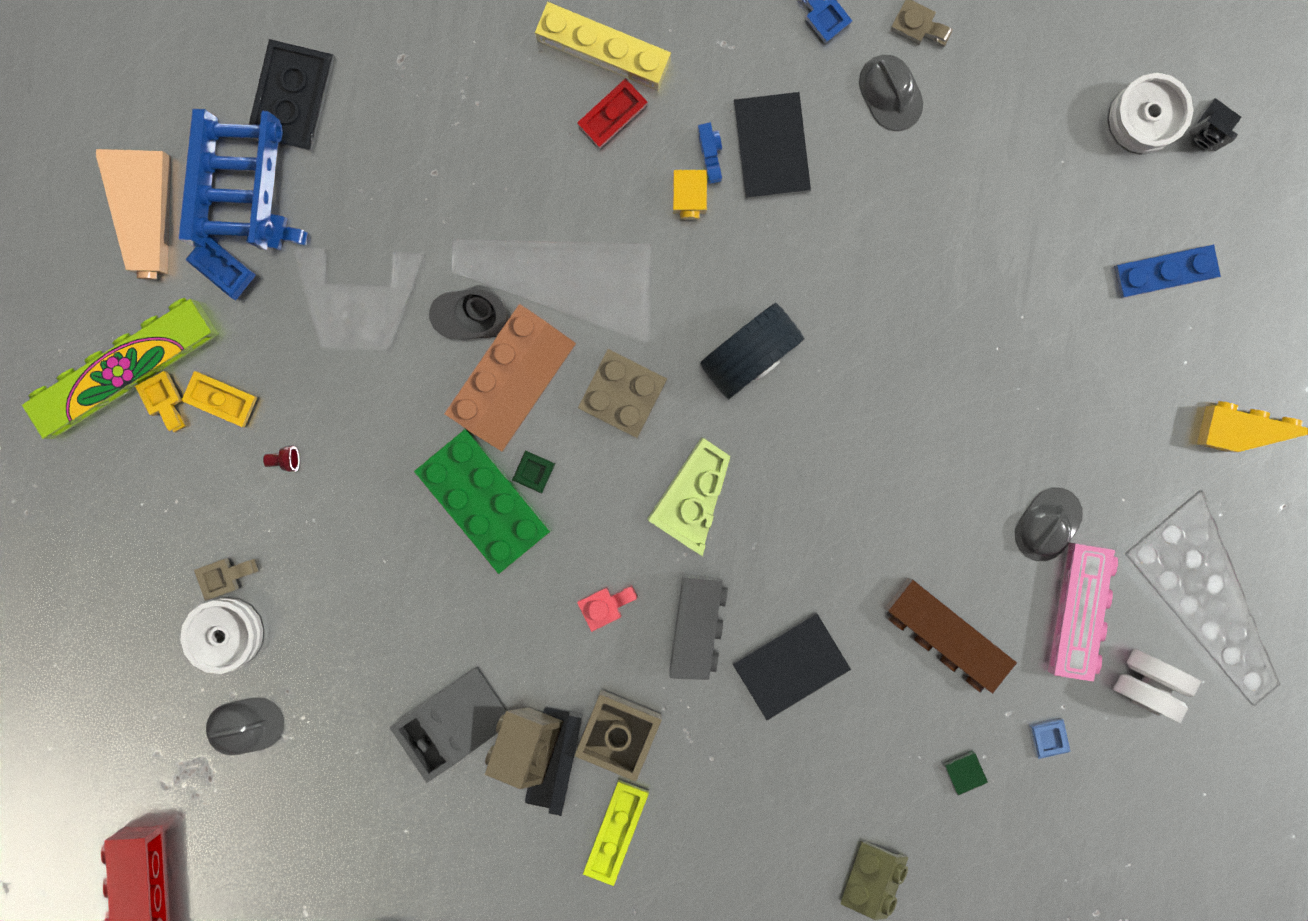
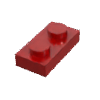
(612, 113)

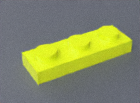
(615, 832)

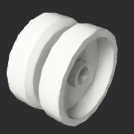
(1165, 99)
(204, 643)
(1157, 686)

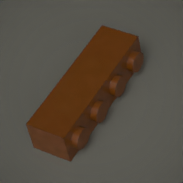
(950, 635)

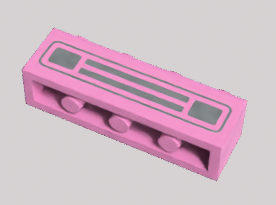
(1082, 612)

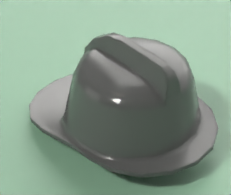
(891, 92)
(468, 313)
(1049, 524)
(245, 726)

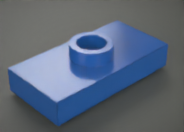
(221, 268)

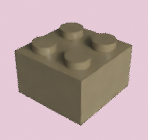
(622, 393)
(618, 735)
(523, 747)

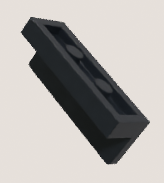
(555, 785)

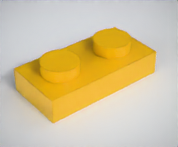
(219, 399)

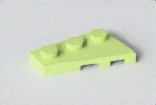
(691, 497)

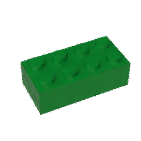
(482, 500)

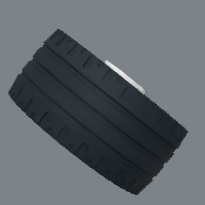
(752, 351)

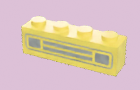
(602, 46)

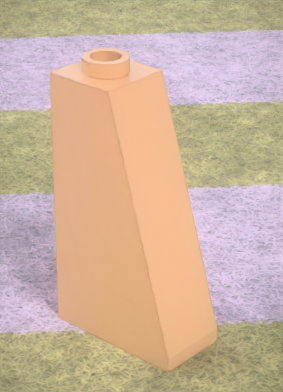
(140, 206)

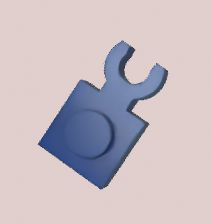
(710, 143)

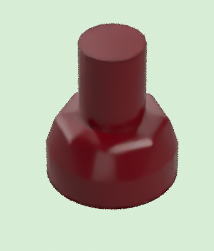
(286, 458)

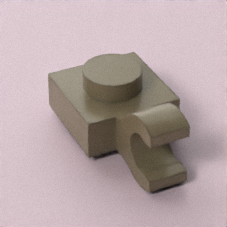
(915, 22)
(221, 578)

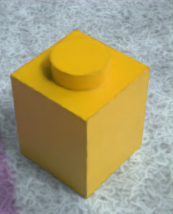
(689, 193)

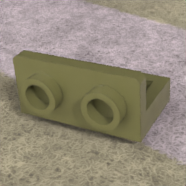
(875, 881)

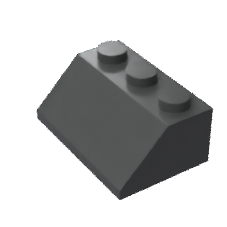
(697, 627)

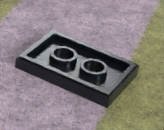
(293, 91)
(772, 145)
(791, 666)

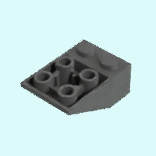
(449, 725)

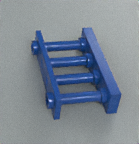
(198, 178)

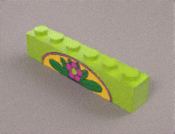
(120, 368)

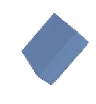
(1049, 738)

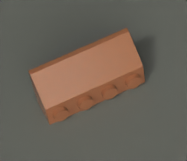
(510, 378)

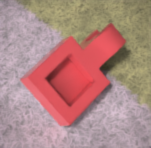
(603, 607)

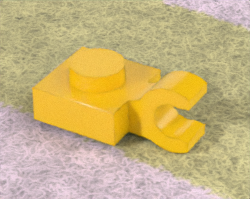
(160, 397)

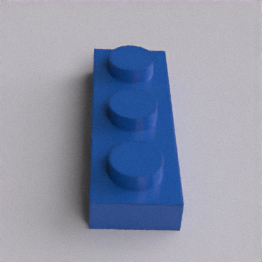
(1167, 271)

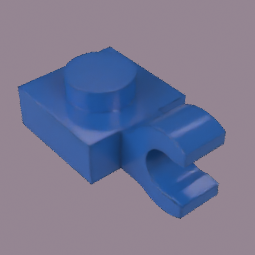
(826, 18)
(283, 233)

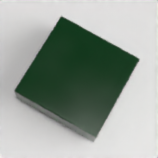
(533, 471)
(965, 773)

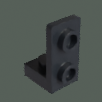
(1215, 126)

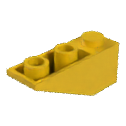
(1239, 431)

